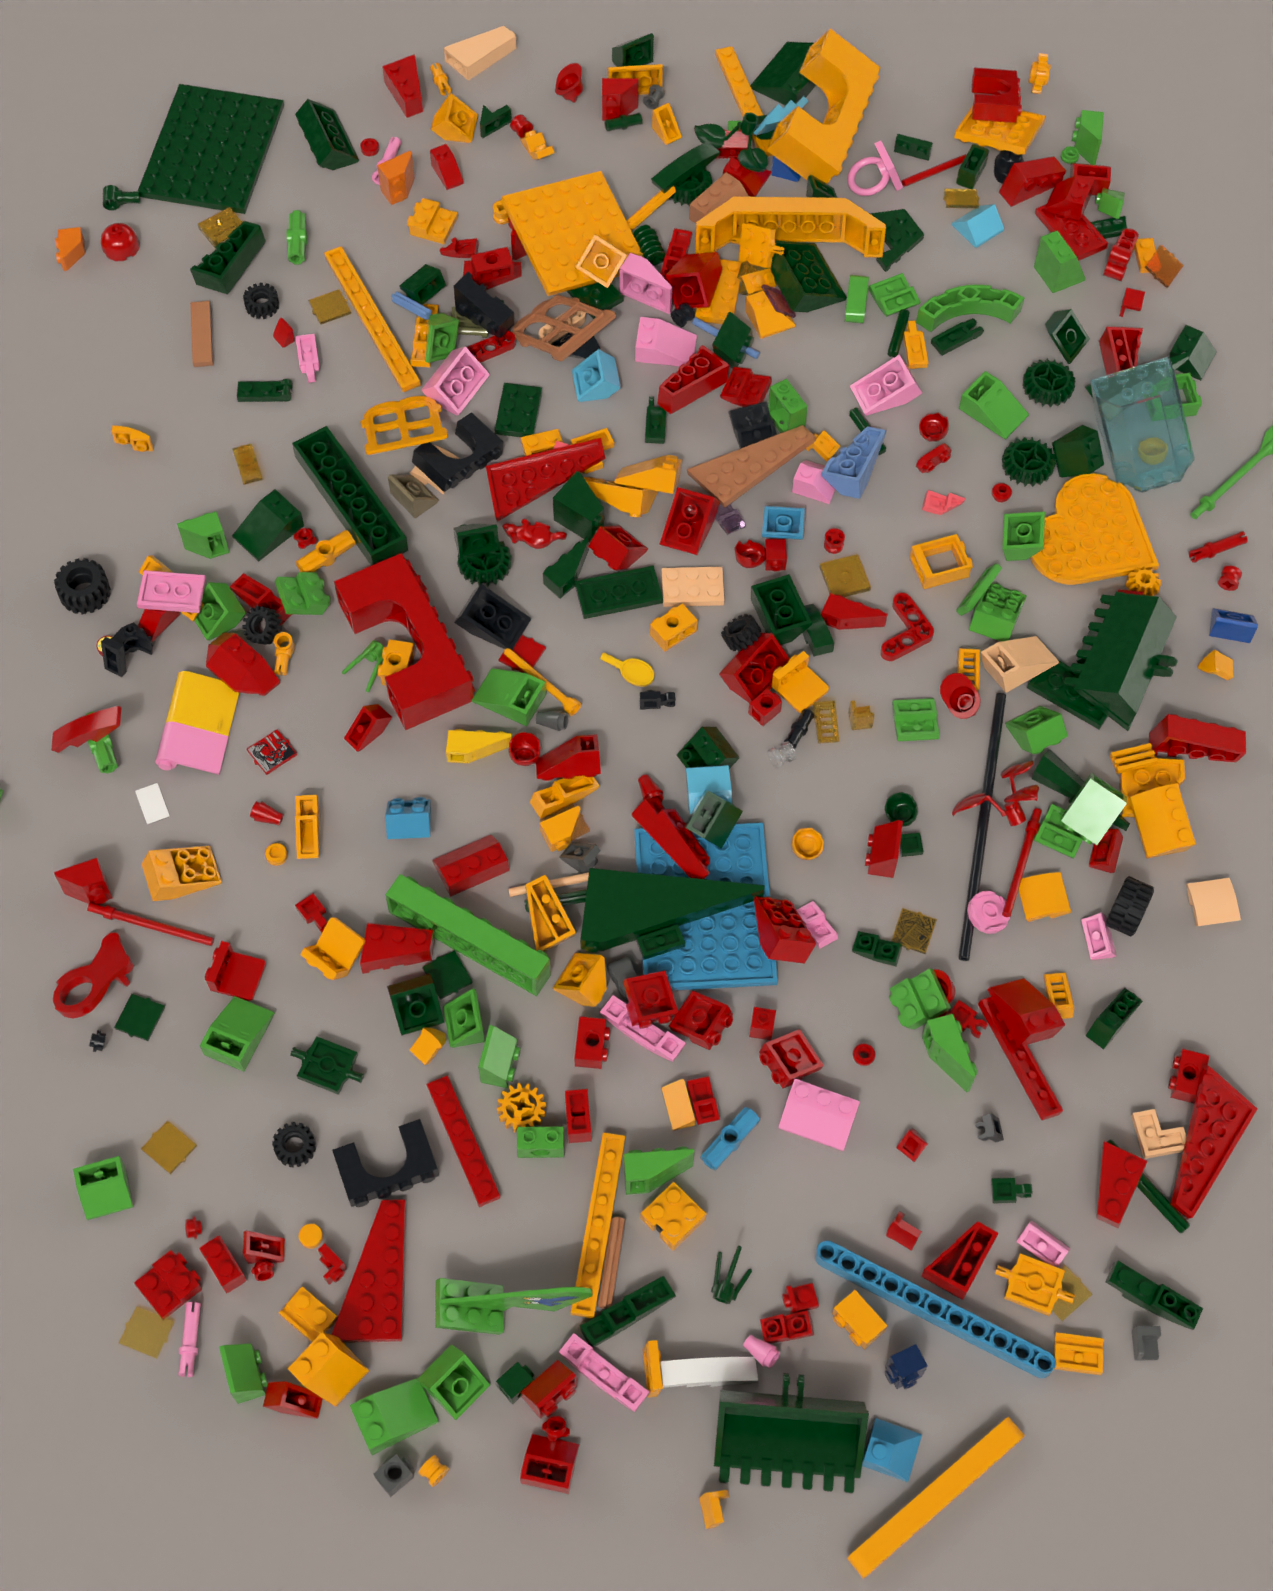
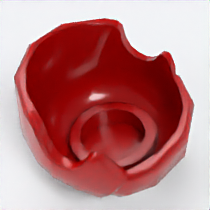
(934, 427)
(750, 554)
(524, 749)

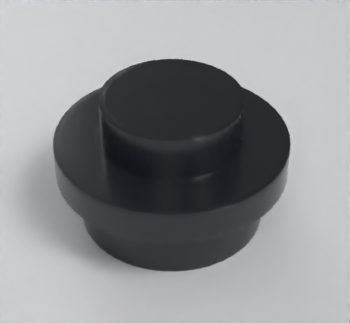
(97, 1041)

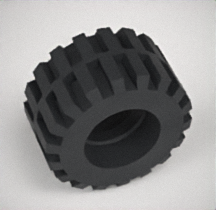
(76, 574)
(1130, 906)

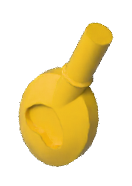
(632, 670)

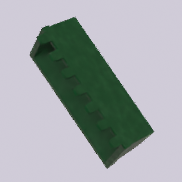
(1124, 654)
(790, 1437)

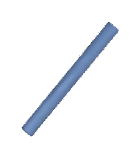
(714, 331)

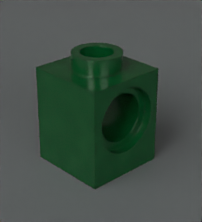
(514, 1381)

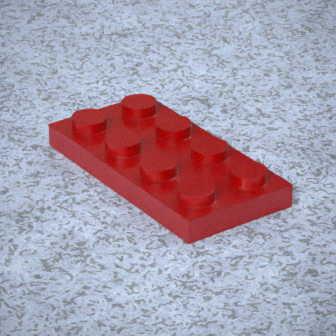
(1079, 235)

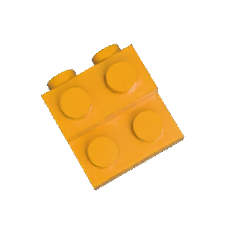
(431, 221)

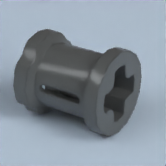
(653, 96)

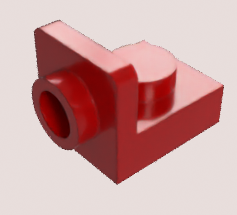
(330, 1259)
(800, 1298)

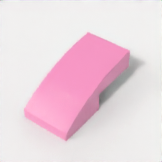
(817, 924)

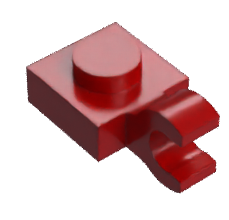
(312, 910)

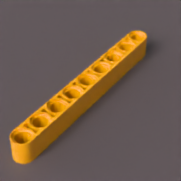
(935, 1497)

